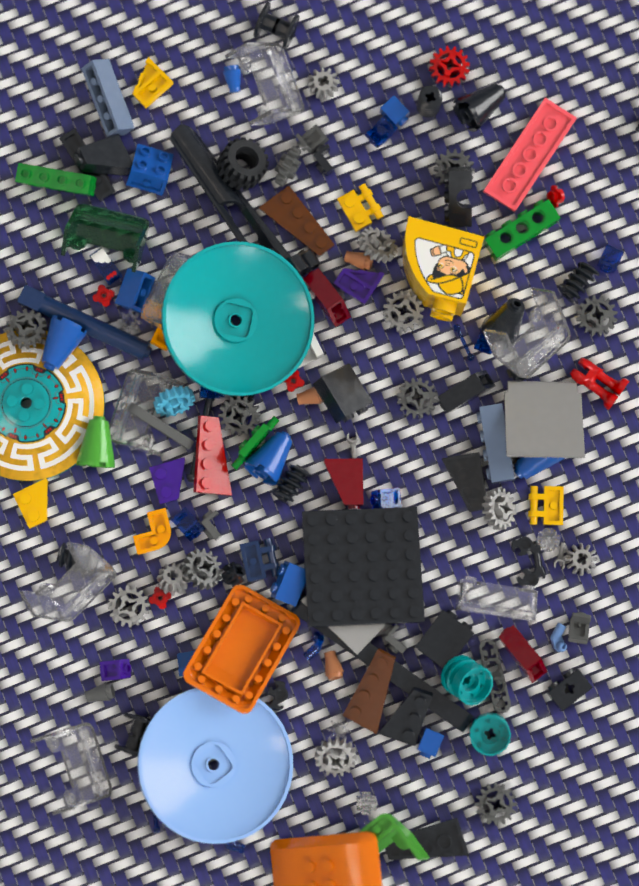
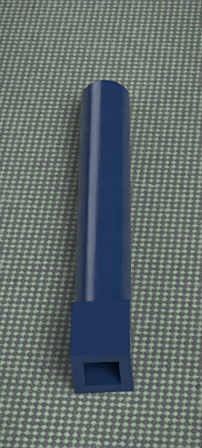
(100, 330)

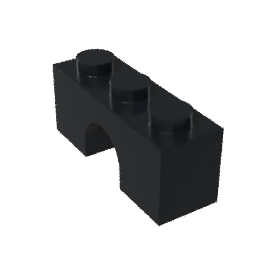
(457, 214)

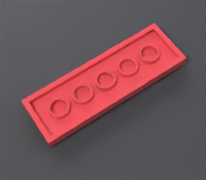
(530, 154)

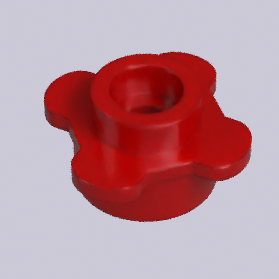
(555, 196)
(105, 301)
(298, 381)
(161, 603)

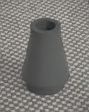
(103, 692)

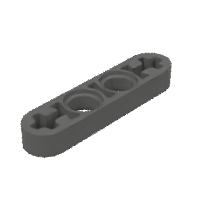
(160, 426)
(497, 675)

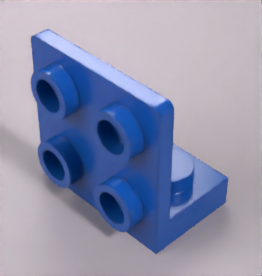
(150, 169)

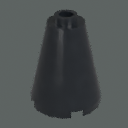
(478, 106)
(506, 319)

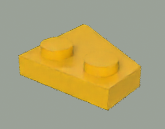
(151, 84)
(33, 503)

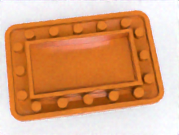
(241, 649)
(327, 860)

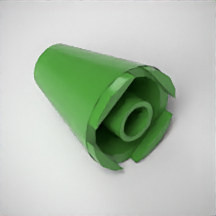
(97, 445)

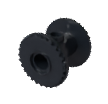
(276, 25)
(138, 728)

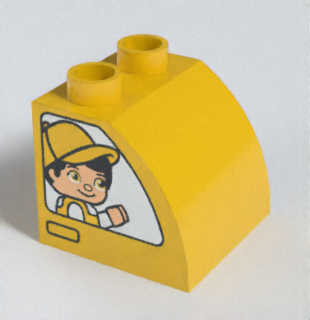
(440, 265)

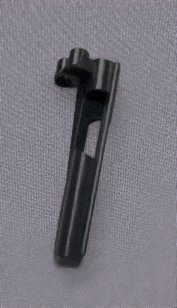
(204, 168)

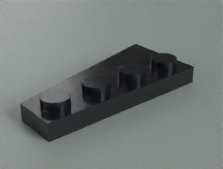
(438, 840)

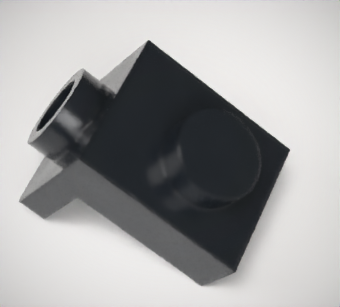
(322, 164)

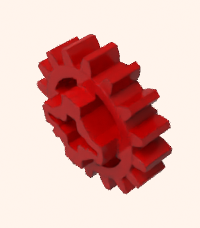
(442, 64)

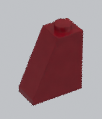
(327, 297)
(347, 479)
(523, 653)

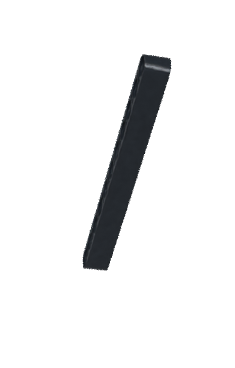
(400, 677)

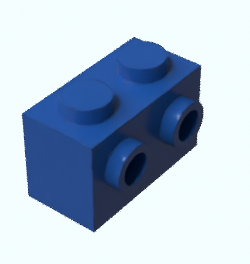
(134, 290)
(289, 583)

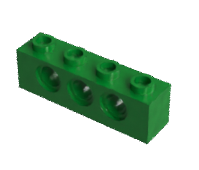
(55, 179)
(543, 209)

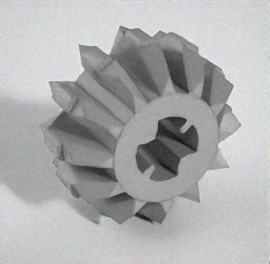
(327, 88)
(587, 562)
(167, 583)

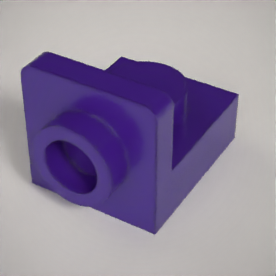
(115, 669)

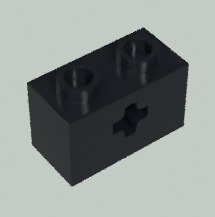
(580, 687)

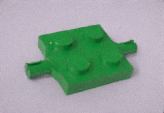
(248, 447)

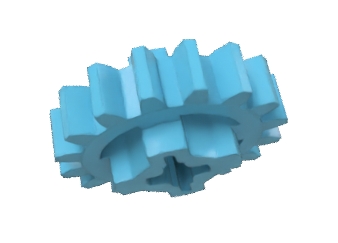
(174, 401)

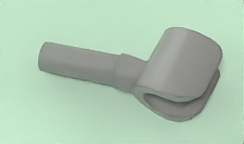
(353, 445)
(560, 556)

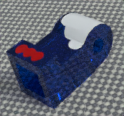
(105, 266)

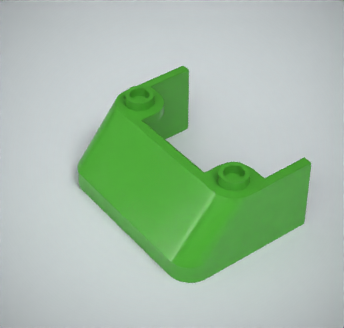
(390, 830)

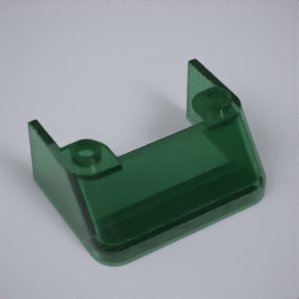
(106, 230)

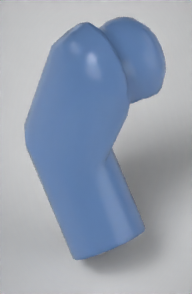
(556, 638)

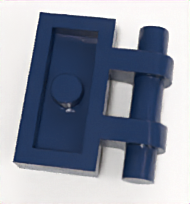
(253, 559)

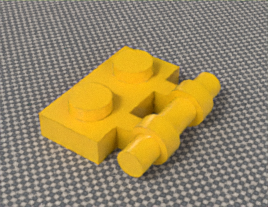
(355, 211)
(552, 505)

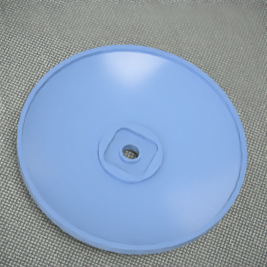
(222, 802)

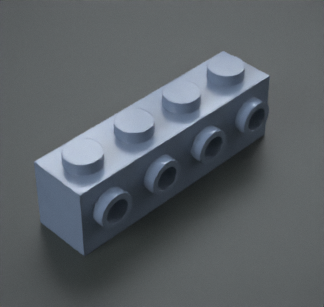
(107, 97)
(493, 435)

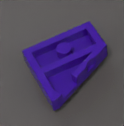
(358, 283)
(168, 479)

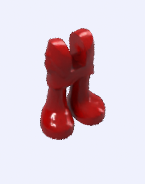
(594, 373)

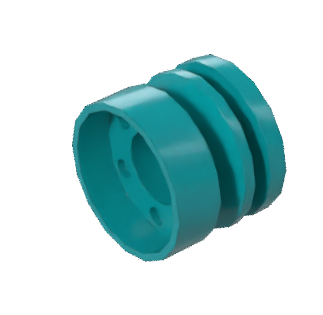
(466, 680)
(495, 744)

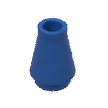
(233, 77)

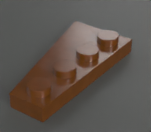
(295, 218)
(370, 696)

